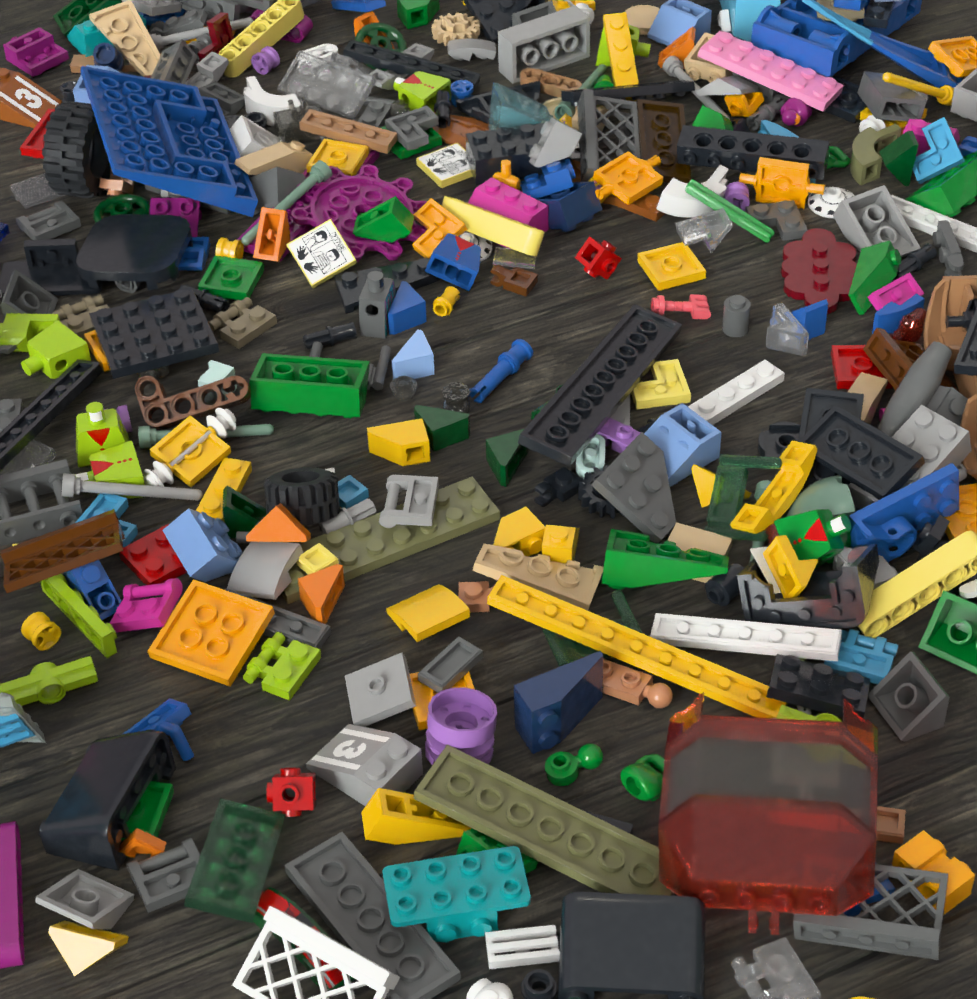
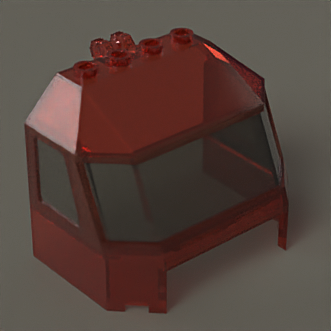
(769, 813)

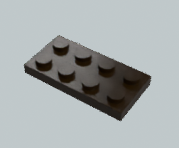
(659, 134)

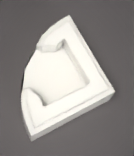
(724, 21)

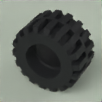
(305, 492)

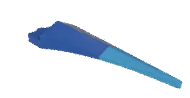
(911, 58)

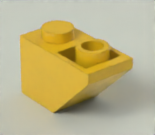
(400, 442)
(520, 532)

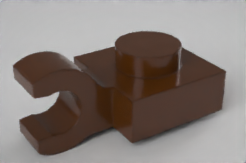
(514, 280)

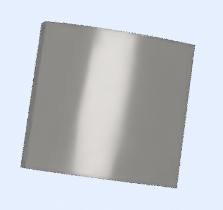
(264, 569)

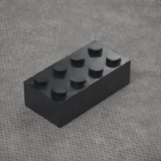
(490, 147)

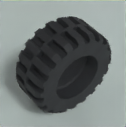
(74, 151)

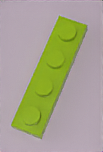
(84, 618)

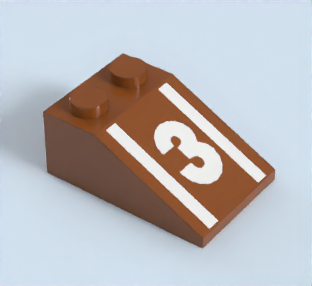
(23, 100)

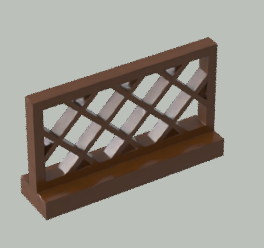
(895, 357)
(62, 550)

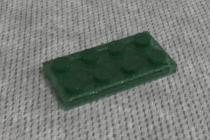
(235, 861)

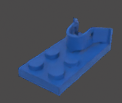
(903, 513)

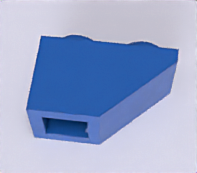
(94, 587)

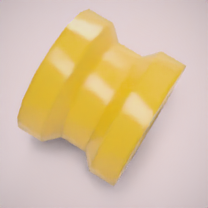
(230, 249)
(41, 631)

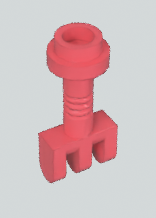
(697, 305)

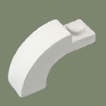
(260, 101)
(681, 204)

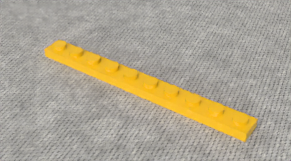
(634, 648)

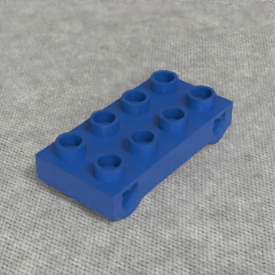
(798, 35)

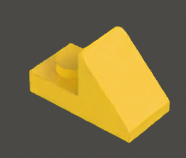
(789, 572)

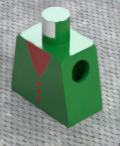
(815, 534)

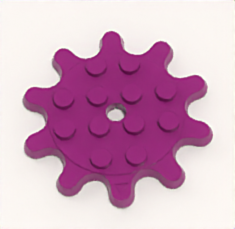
(348, 196)

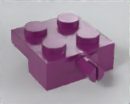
(35, 52)

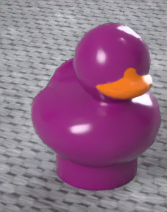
(795, 112)

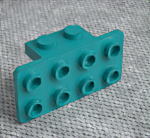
(457, 892)

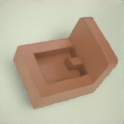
(116, 185)

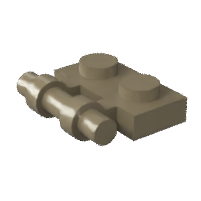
(80, 323)
(246, 327)

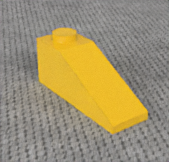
(401, 819)

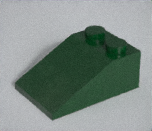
(78, 11)

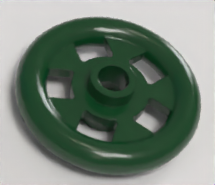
(393, 35)
(122, 205)

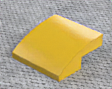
(429, 612)

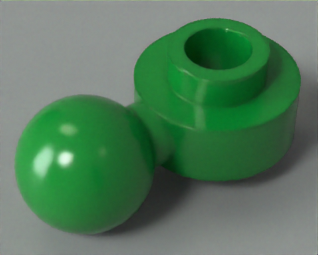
(589, 757)

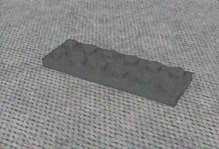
(355, 908)

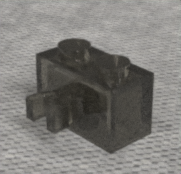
(288, 123)

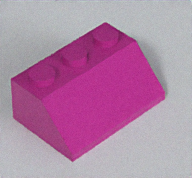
(510, 203)

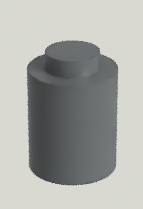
(736, 316)

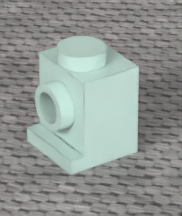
(215, 372)

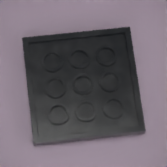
(153, 333)

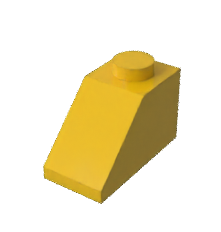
(560, 543)

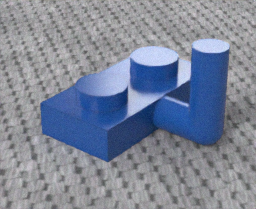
(168, 719)

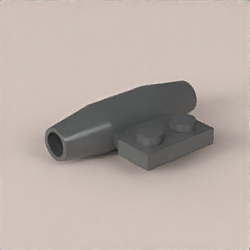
(923, 388)

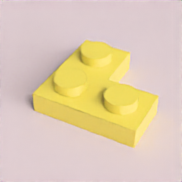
(666, 389)

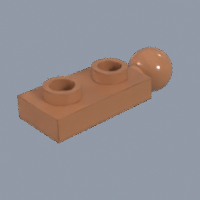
(634, 685)

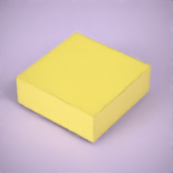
(316, 559)

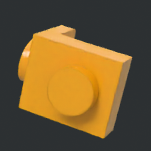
(744, 104)

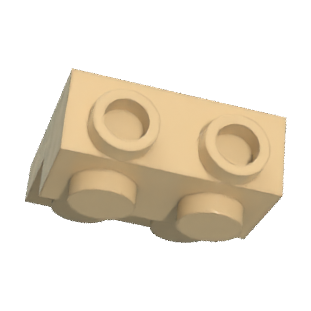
(701, 68)

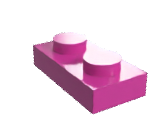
(896, 291)

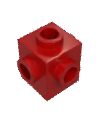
(598, 258)
(302, 783)

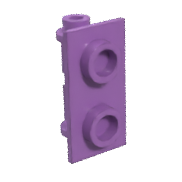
(619, 433)

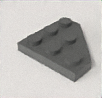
(640, 488)

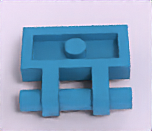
(865, 655)

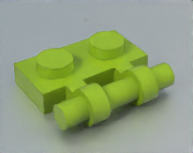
(288, 672)

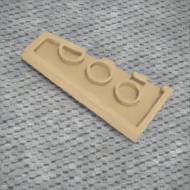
(128, 34)
(557, 579)

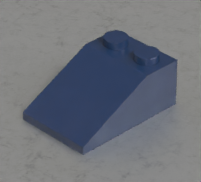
(572, 206)
(557, 701)

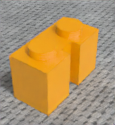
(930, 855)

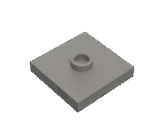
(380, 690)

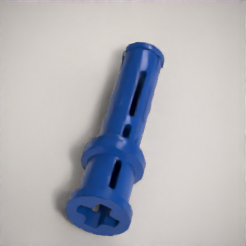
(508, 363)

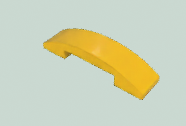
(781, 492)

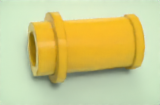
(444, 304)

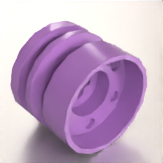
(462, 720)

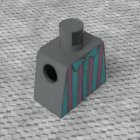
(379, 294)

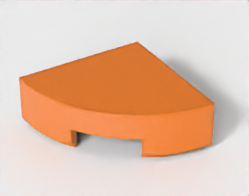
(142, 843)

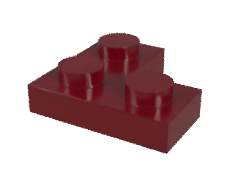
(220, 34)

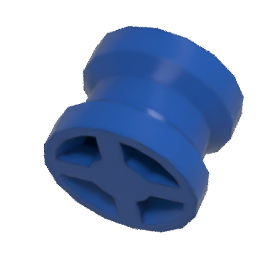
(461, 89)

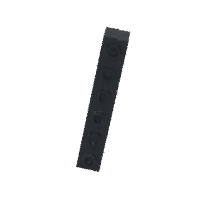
(743, 149)

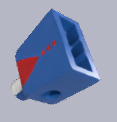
(455, 260)

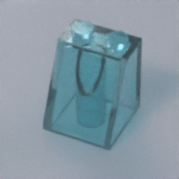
(514, 109)

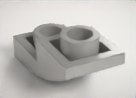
(463, 49)

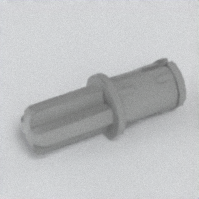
(349, 516)

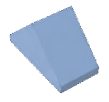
(414, 359)

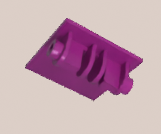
(183, 207)

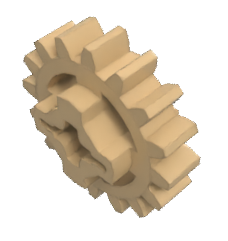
(455, 27)

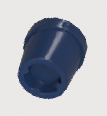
(107, 55)

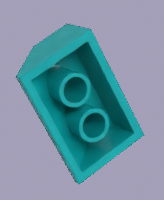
(88, 36)

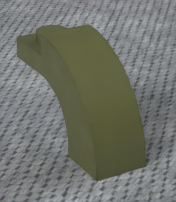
(865, 154)

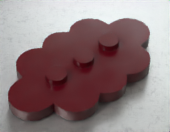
(818, 268)

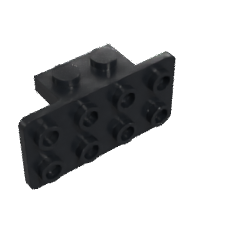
(51, 266)

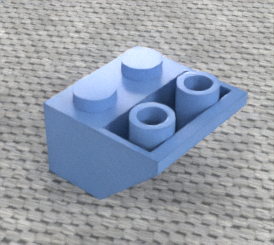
(678, 17)
(203, 545)

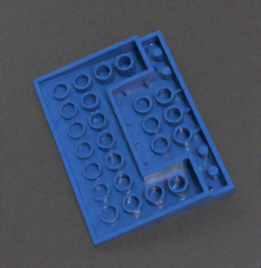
(168, 138)

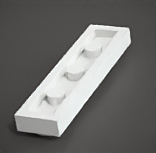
(738, 392)

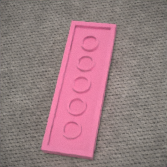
(771, 70)

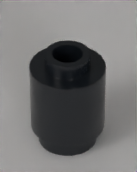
(724, 587)

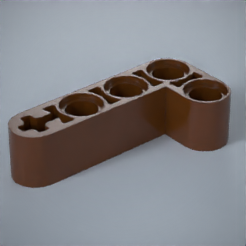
(196, 397)

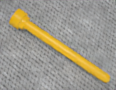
(943, 94)

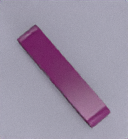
(11, 897)

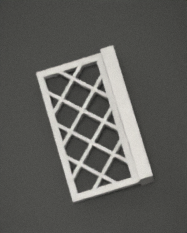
(321, 948)

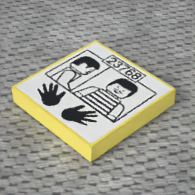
(446, 165)
(321, 253)

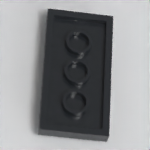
(816, 405)
(862, 453)

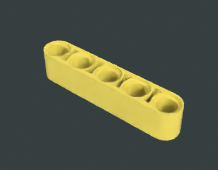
(261, 33)
(496, 227)
(921, 584)

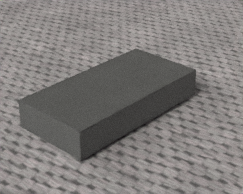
(450, 665)

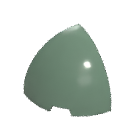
(824, 494)

